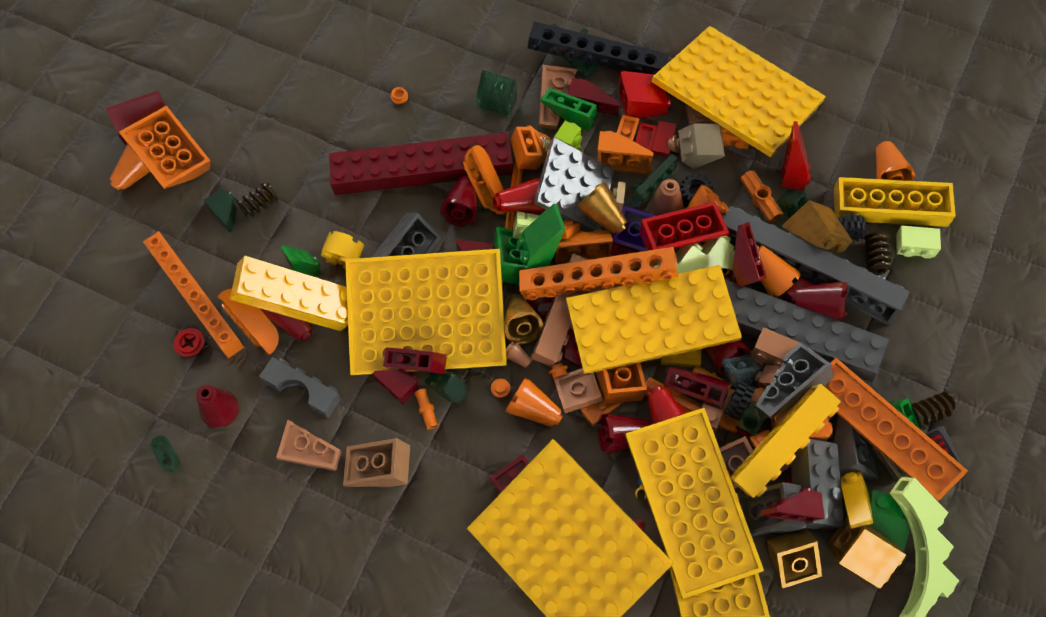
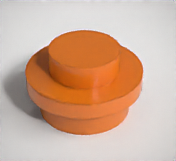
(399, 95)
(558, 370)
(500, 388)

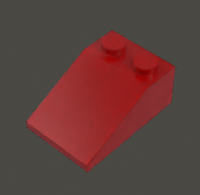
(795, 164)

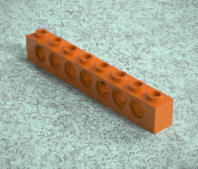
(606, 266)
(193, 295)

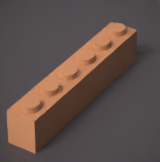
(555, 327)

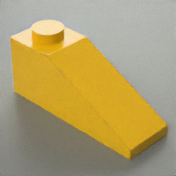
(856, 499)

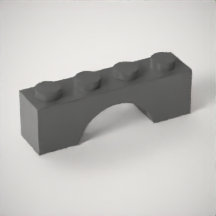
(280, 376)

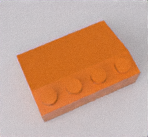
(166, 148)

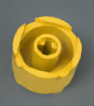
(340, 247)

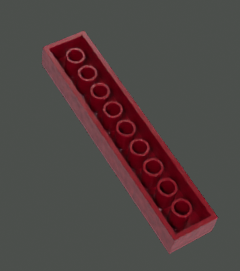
(413, 163)

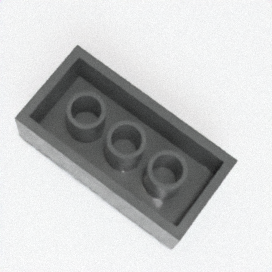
(818, 468)

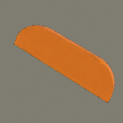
(482, 176)
(251, 322)

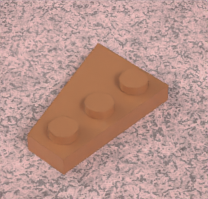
(306, 449)

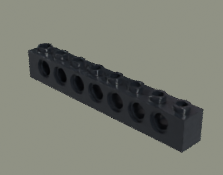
(595, 50)

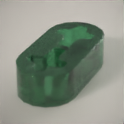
(161, 455)

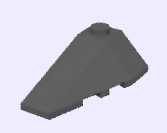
(795, 377)
(854, 452)

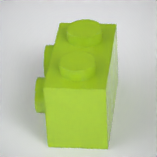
(570, 134)

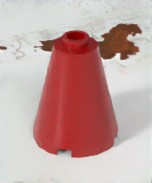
(519, 198)
(663, 405)

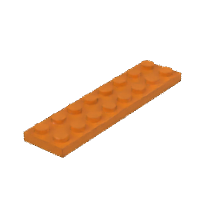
(893, 433)

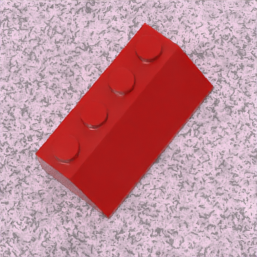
(683, 227)

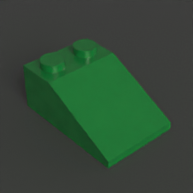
(541, 239)
(509, 255)
(889, 518)

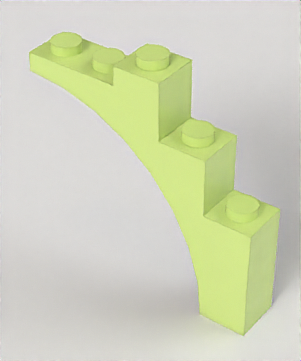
(712, 253)
(931, 547)

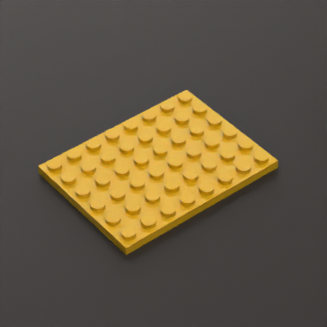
(738, 90)
(426, 304)
(568, 541)

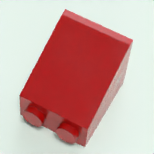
(642, 97)

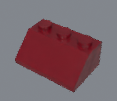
(133, 110)

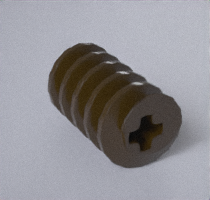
(257, 200)
(877, 253)
(933, 408)

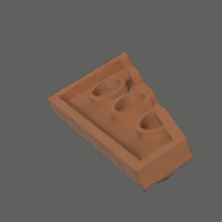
(558, 79)

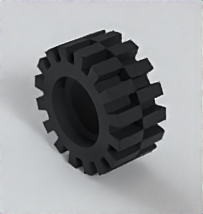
(693, 181)
(854, 226)
(739, 400)

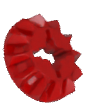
(191, 334)

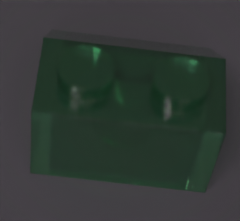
(496, 93)

